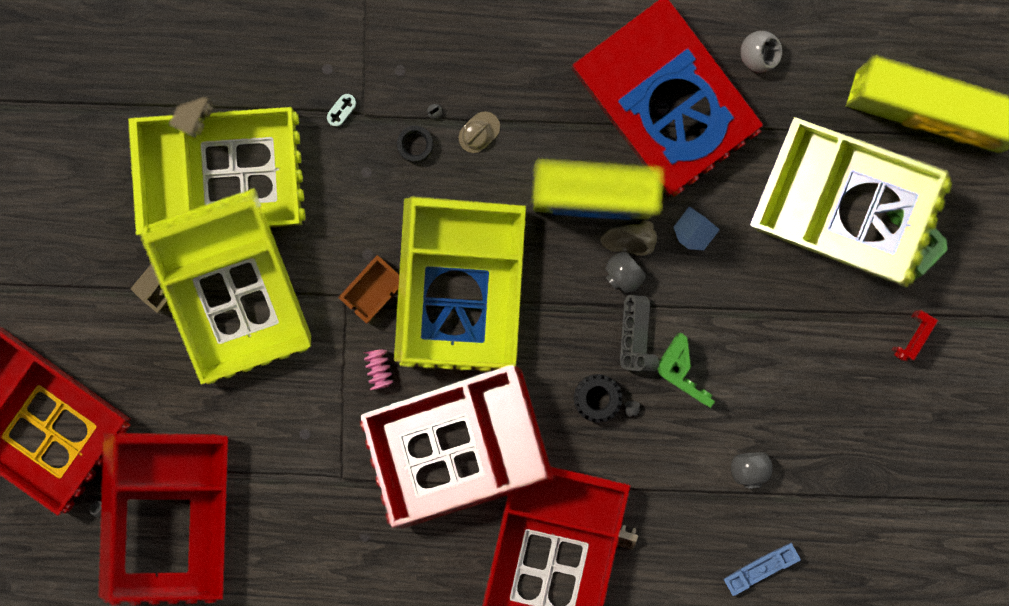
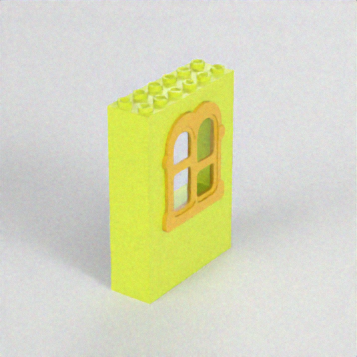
(931, 104)

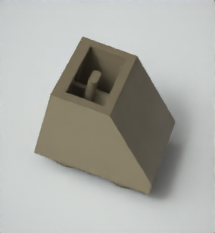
(191, 116)
(150, 290)

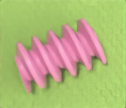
(378, 369)

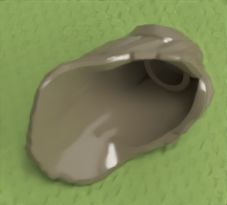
(633, 238)

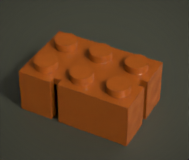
(371, 289)

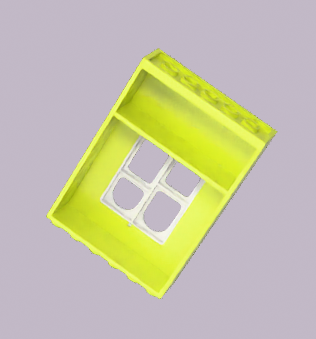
(173, 171)
(213, 242)

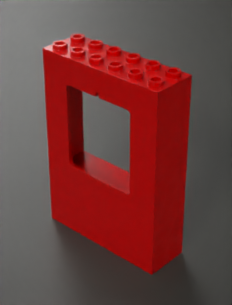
(164, 469)

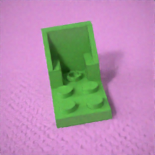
(934, 250)
(678, 355)

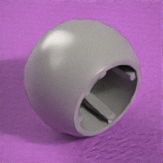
(761, 51)

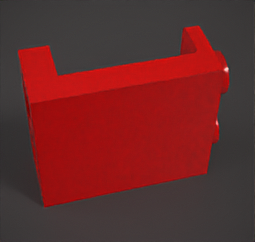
(919, 337)

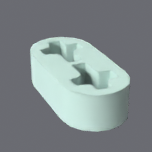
(337, 107)

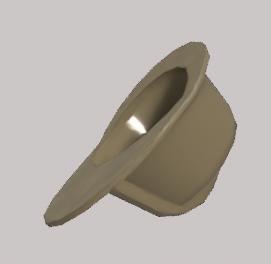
(479, 132)

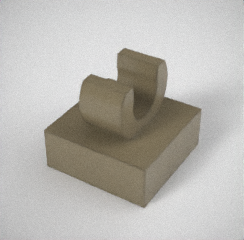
(627, 539)

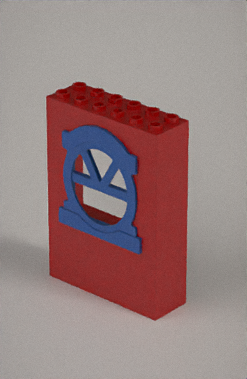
(638, 59)

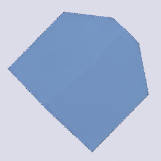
(694, 230)

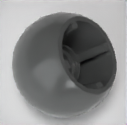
(624, 272)
(751, 469)

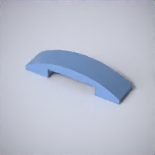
(761, 568)

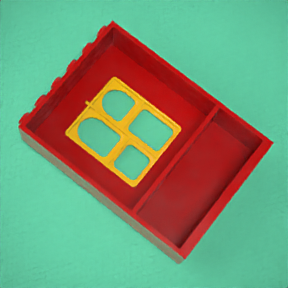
(21, 378)

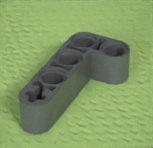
(635, 336)

